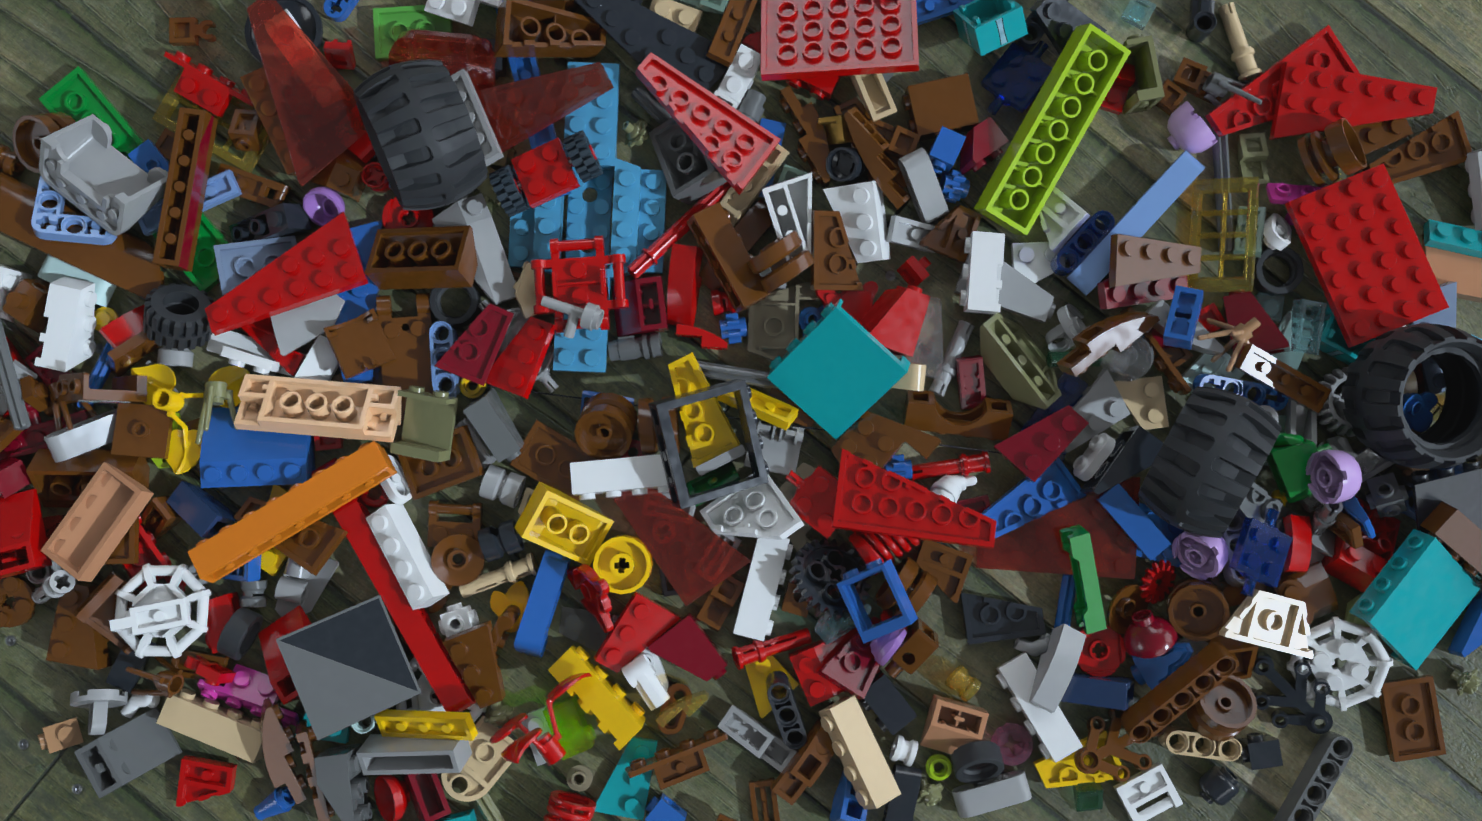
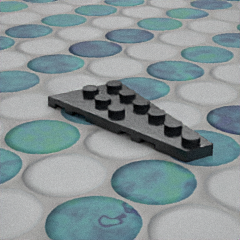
(644, 31)

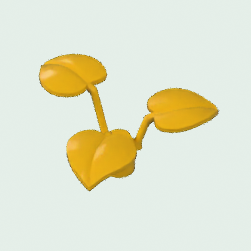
(160, 382)

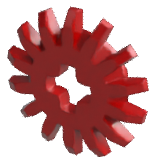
(1156, 592)

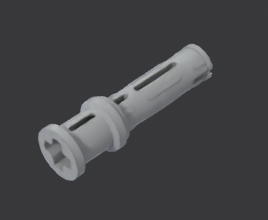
(52, 588)

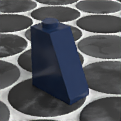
(200, 509)
(1105, 692)

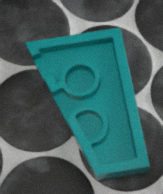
(627, 795)

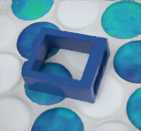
(856, 608)

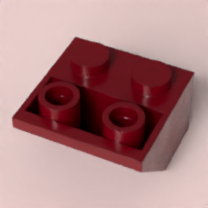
(645, 310)

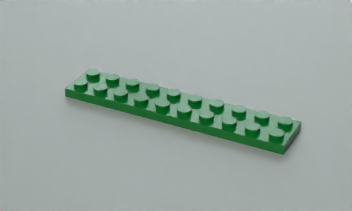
(80, 98)

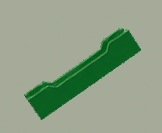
(1089, 604)

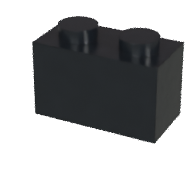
(887, 704)

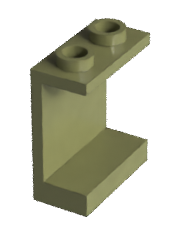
(1147, 74)
(427, 425)

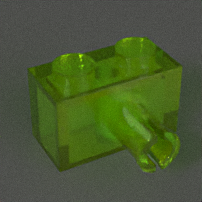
(572, 726)

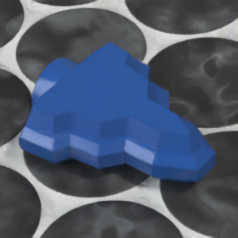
(1159, 668)

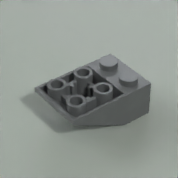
(127, 752)
(344, 783)

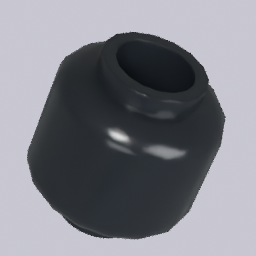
(1219, 785)

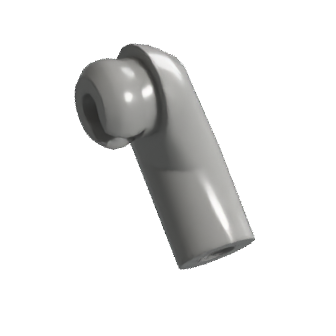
(1033, 648)

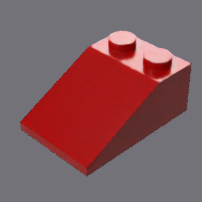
(810, 660)

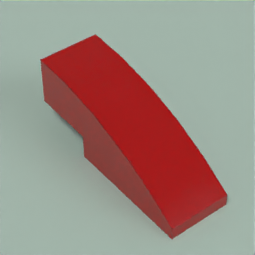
(683, 284)

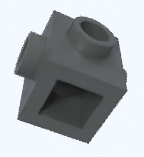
(1386, 495)

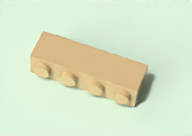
(213, 724)
(859, 753)

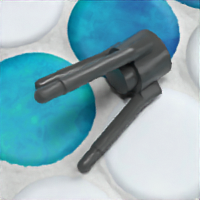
(1219, 85)

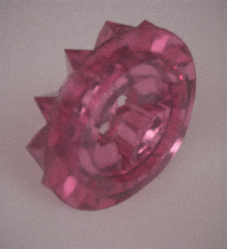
(1021, 750)

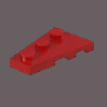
(521, 360)
(634, 631)

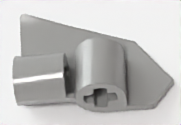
(305, 323)
(301, 587)

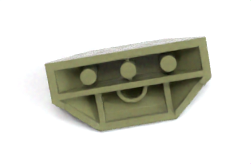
(1017, 362)

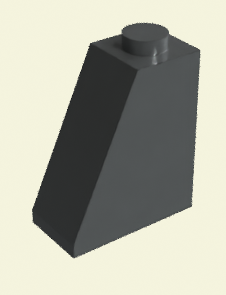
(495, 426)

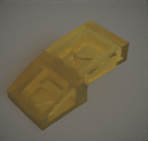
(688, 704)

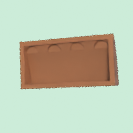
(1458, 268)
(97, 522)

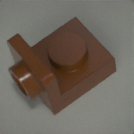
(245, 130)

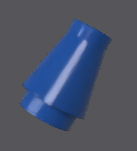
(276, 803)

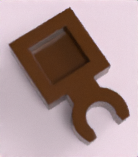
(187, 31)
(36, 395)

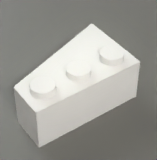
(791, 208)
(863, 219)
(983, 272)

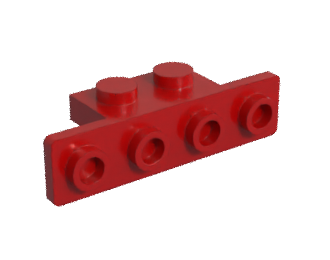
(203, 87)
(149, 554)

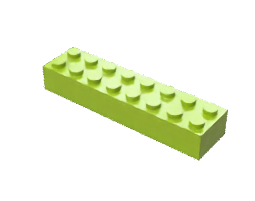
(1052, 129)

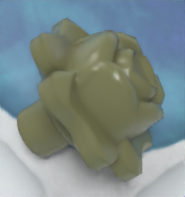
(635, 133)
(1466, 682)
(498, 714)
(930, 793)

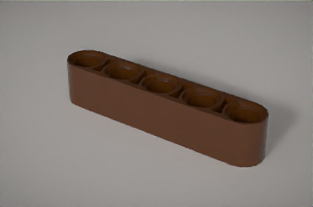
(1178, 692)

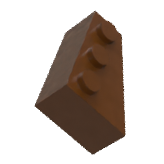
(73, 640)

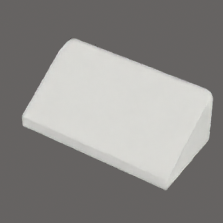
(319, 362)

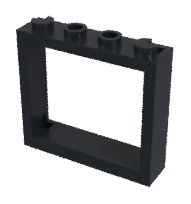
(669, 451)

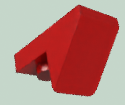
(1118, 92)

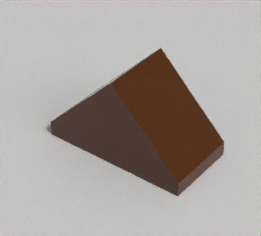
(159, 517)

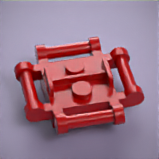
(580, 279)

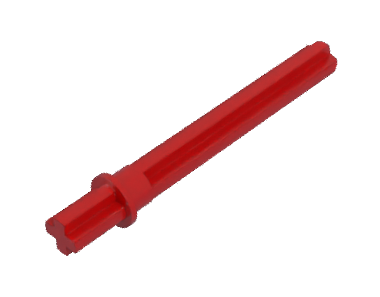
(674, 233)

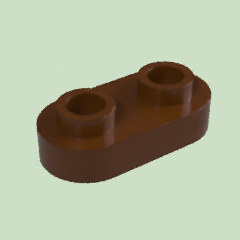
(671, 729)

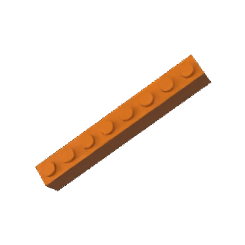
(291, 512)

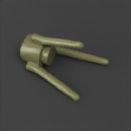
(214, 394)

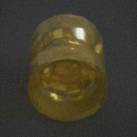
(963, 683)

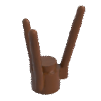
(54, 397)
(167, 682)

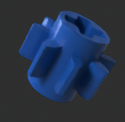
(954, 186)
(733, 328)
(900, 466)

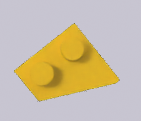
(757, 676)

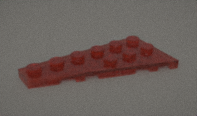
(534, 103)
(681, 545)

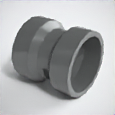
(253, 593)

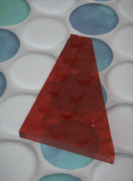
(308, 92)
(1039, 545)

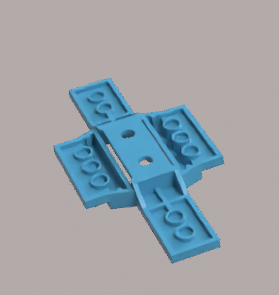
(636, 218)

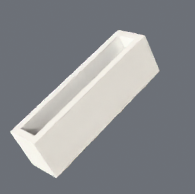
(618, 476)
(406, 555)
(761, 587)
(1052, 729)

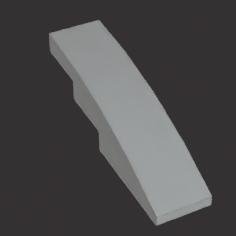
(756, 738)

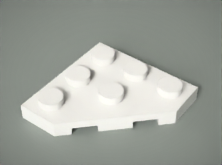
(753, 513)

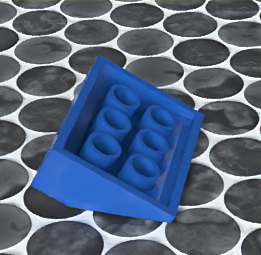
(252, 457)

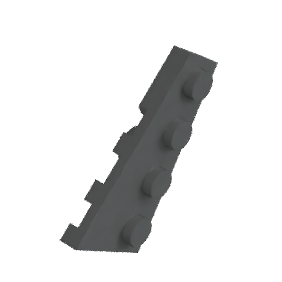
(1256, 506)

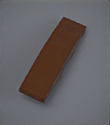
(871, 149)

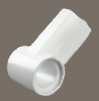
(642, 675)

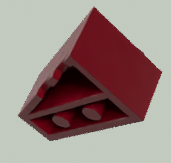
(1042, 443)

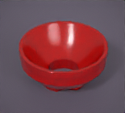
(391, 797)

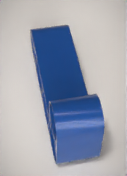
(541, 605)

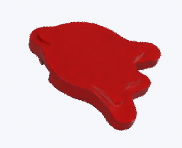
(854, 302)
(595, 594)

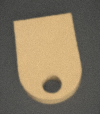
(483, 765)

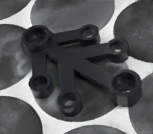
(1294, 697)

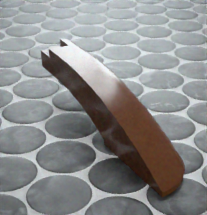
(122, 263)

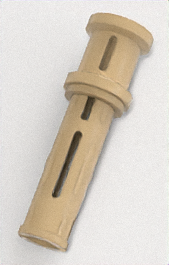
(1242, 53)
(510, 572)

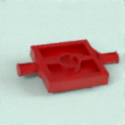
(815, 499)

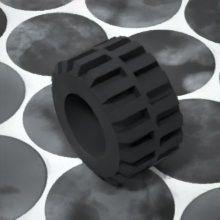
(177, 316)

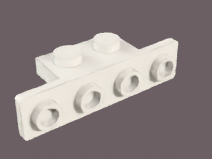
(458, 10)
(242, 350)

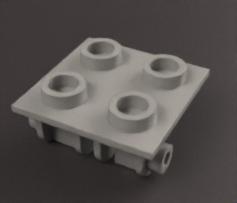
(780, 447)

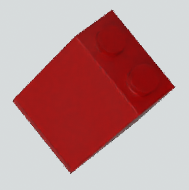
(897, 319)

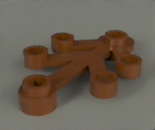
(1113, 746)

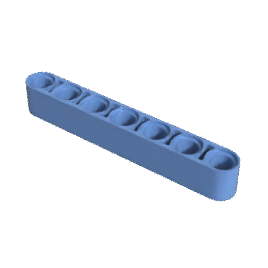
(1138, 219)

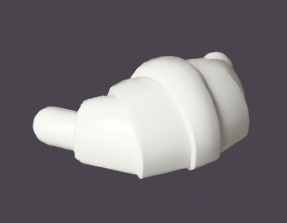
(952, 485)

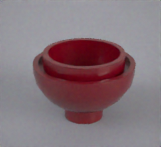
(1149, 635)

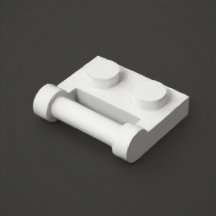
(1145, 787)

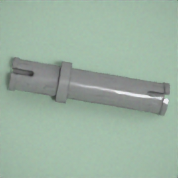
(953, 351)

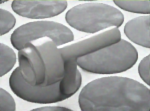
(590, 316)

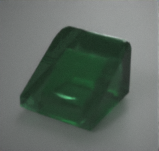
(1088, 796)

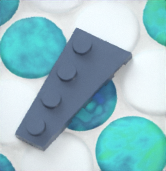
(1432, 373)

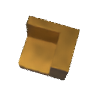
(836, 129)

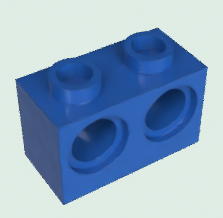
(945, 150)
(1183, 317)

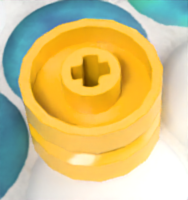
(608, 566)

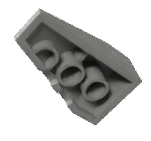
(493, 269)

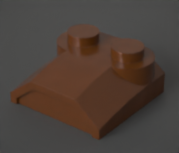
(1309, 587)

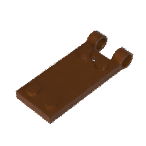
(409, 347)

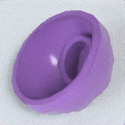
(323, 205)
(886, 645)

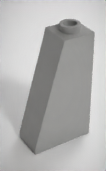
(1019, 295)

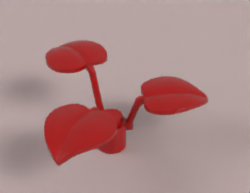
(546, 744)

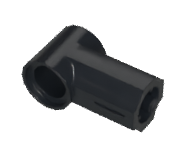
(1203, 13)

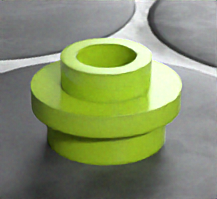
(944, 772)

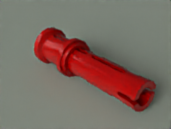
(963, 464)
(761, 650)

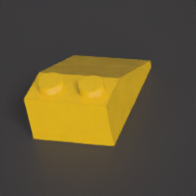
(563, 524)

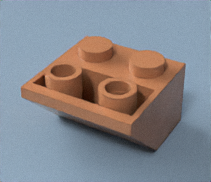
(952, 724)

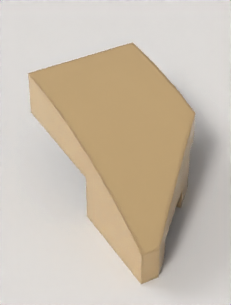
(526, 291)

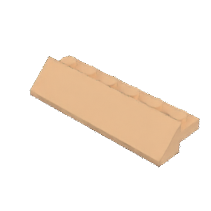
(319, 408)

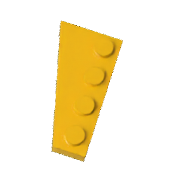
(704, 421)

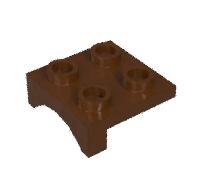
(359, 344)

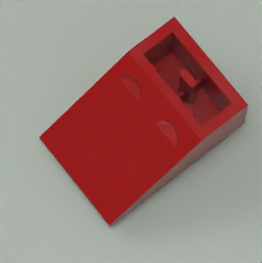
(21, 534)
(1362, 565)
(275, 664)

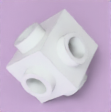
(449, 620)

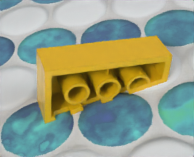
(599, 696)

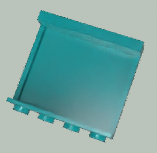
(836, 370)
(1416, 598)

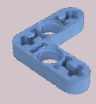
(55, 217)

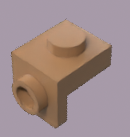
(60, 735)

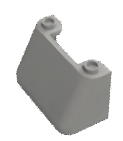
(97, 176)

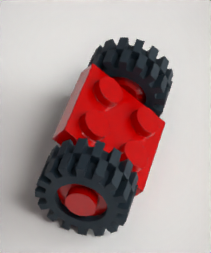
(545, 173)

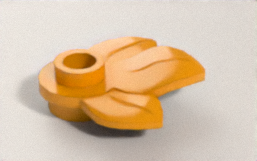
(516, 595)

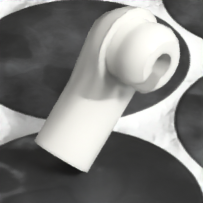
(138, 701)

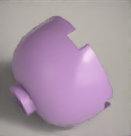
(1189, 130)
(1333, 476)
(1200, 555)

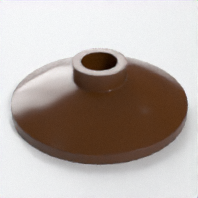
(457, 572)
(1123, 606)

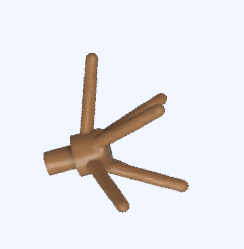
(1239, 333)

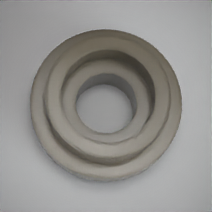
(585, 772)

